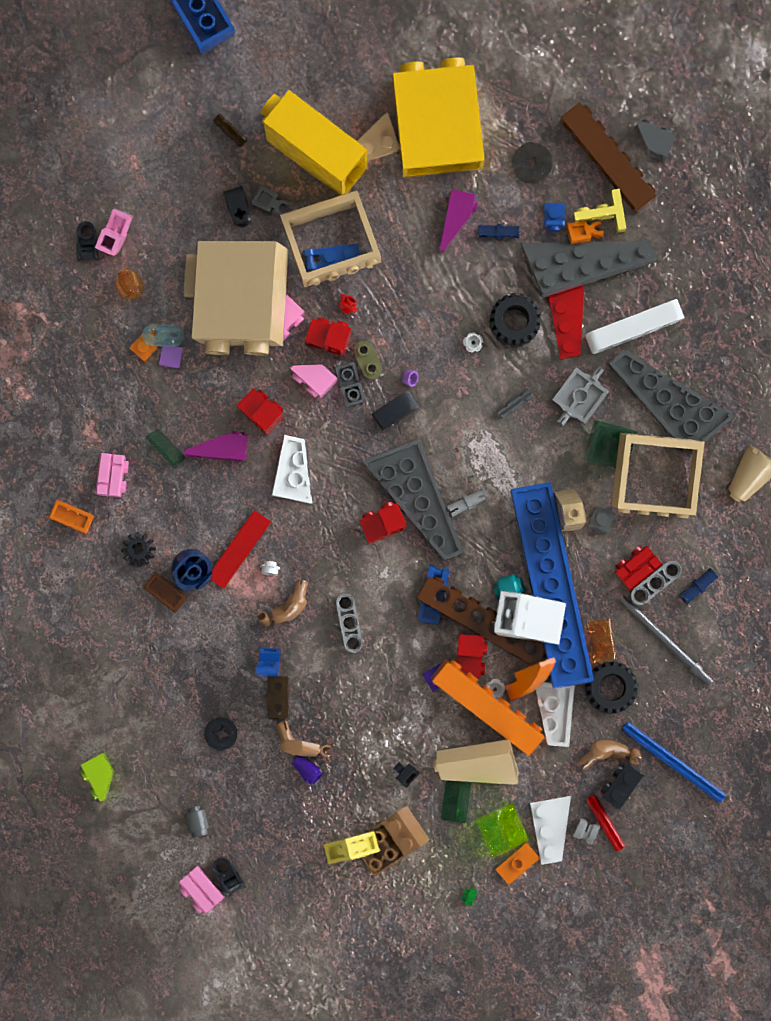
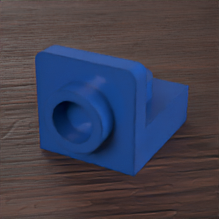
(554, 216)

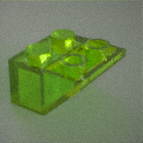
(502, 830)

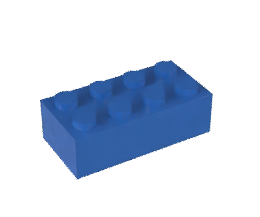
(204, 22)

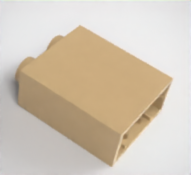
(240, 296)

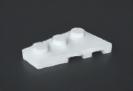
(292, 472)
(556, 713)
(550, 827)

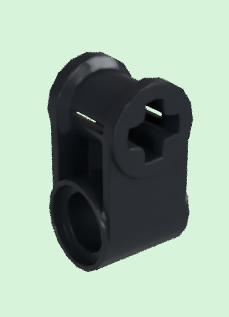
(237, 203)
(86, 244)
(228, 877)

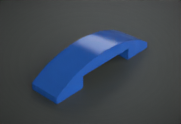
(268, 662)

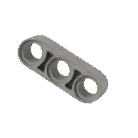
(664, 579)
(349, 613)

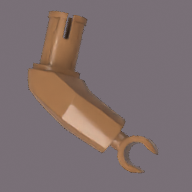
(288, 611)
(297, 747)
(608, 748)

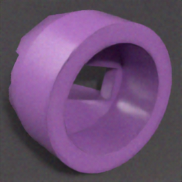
(410, 377)

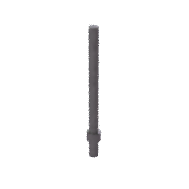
(695, 668)

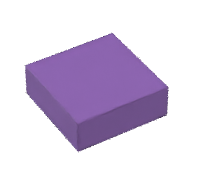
(171, 357)

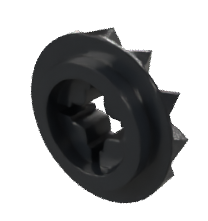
(215, 725)

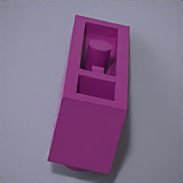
(458, 214)
(226, 447)

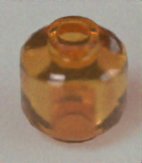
(129, 284)

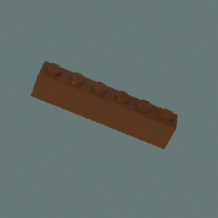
(608, 157)

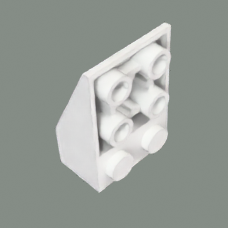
(529, 618)

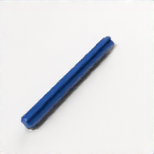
(673, 762)

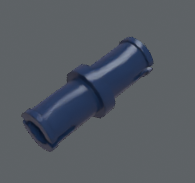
(498, 231)
(698, 586)

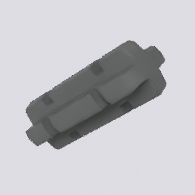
(514, 403)

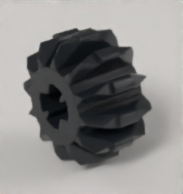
(132, 553)

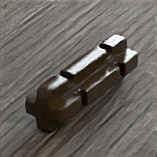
(230, 130)

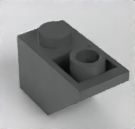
(655, 141)

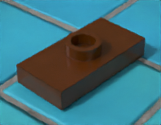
(165, 592)

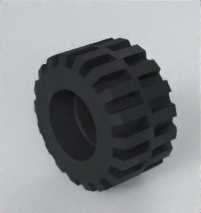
(520, 303)
(629, 693)

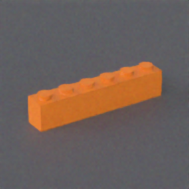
(488, 707)

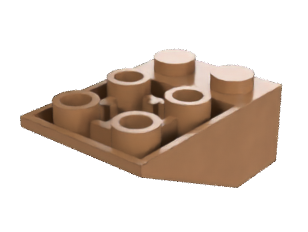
(396, 839)

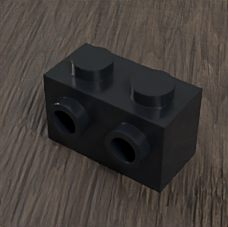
(622, 785)

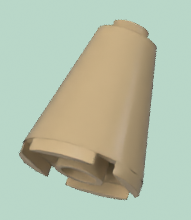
(751, 474)

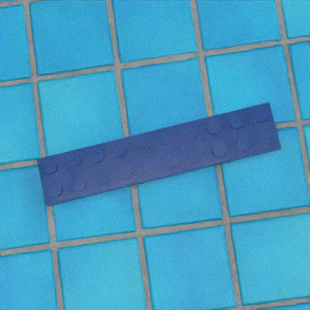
(552, 580)

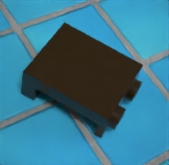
(278, 697)

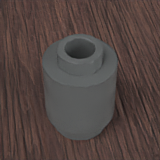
(196, 821)

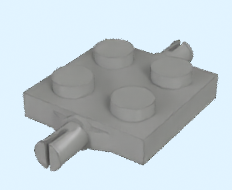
(580, 396)

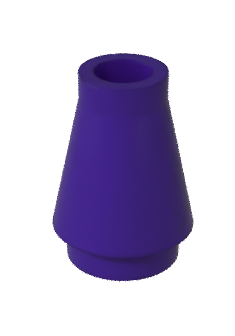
(307, 770)

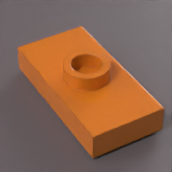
(71, 516)
(517, 863)

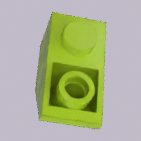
(99, 774)

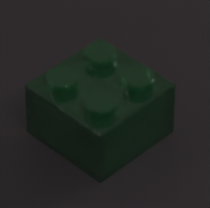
(604, 443)

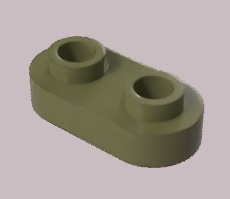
(367, 359)

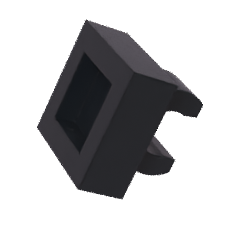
(406, 774)

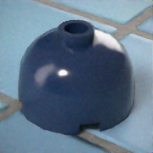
(191, 569)

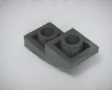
(350, 383)

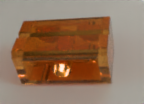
(602, 640)

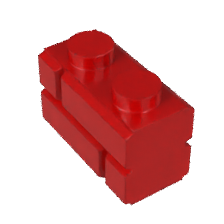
(637, 568)

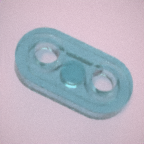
(163, 335)

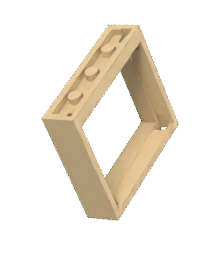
(322, 210)
(622, 471)

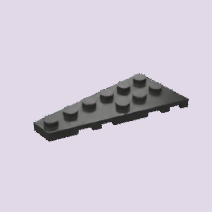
(567, 266)
(673, 405)
(411, 484)

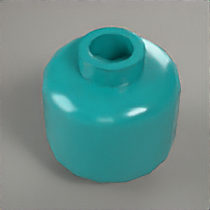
(509, 584)

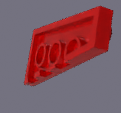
(567, 319)

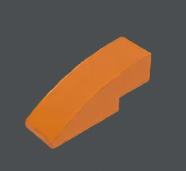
(529, 679)

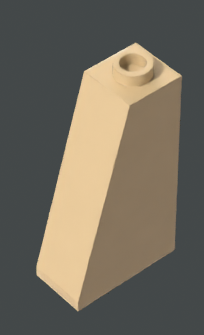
(569, 510)
(478, 763)

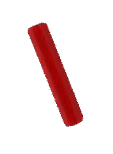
(605, 823)

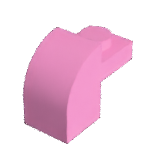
(115, 233)

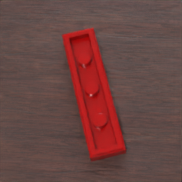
(239, 549)

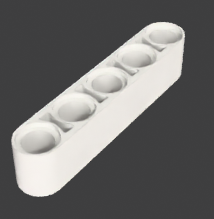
(634, 326)

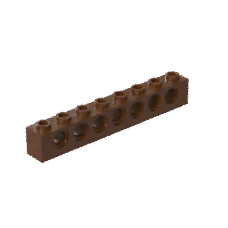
(428, 596)

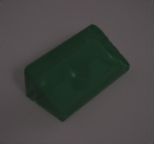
(165, 448)
(456, 801)

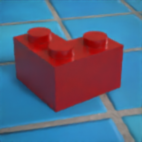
(329, 337)
(261, 411)
(384, 523)
(470, 653)

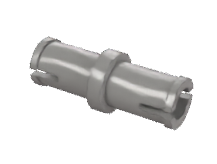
(467, 502)

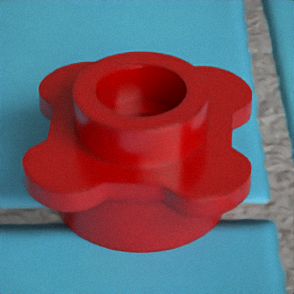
(347, 304)

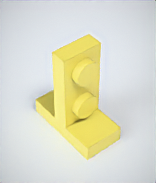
(605, 212)
(351, 848)

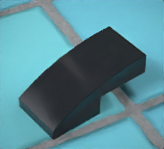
(395, 410)

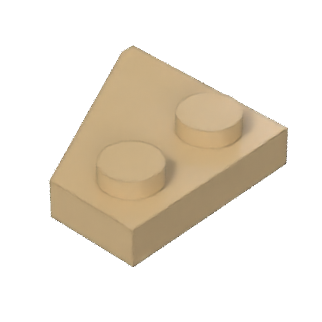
(380, 139)

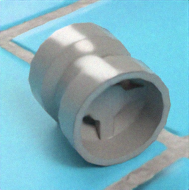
(591, 831)

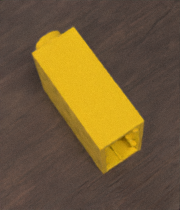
(438, 118)
(314, 142)

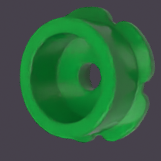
(469, 896)

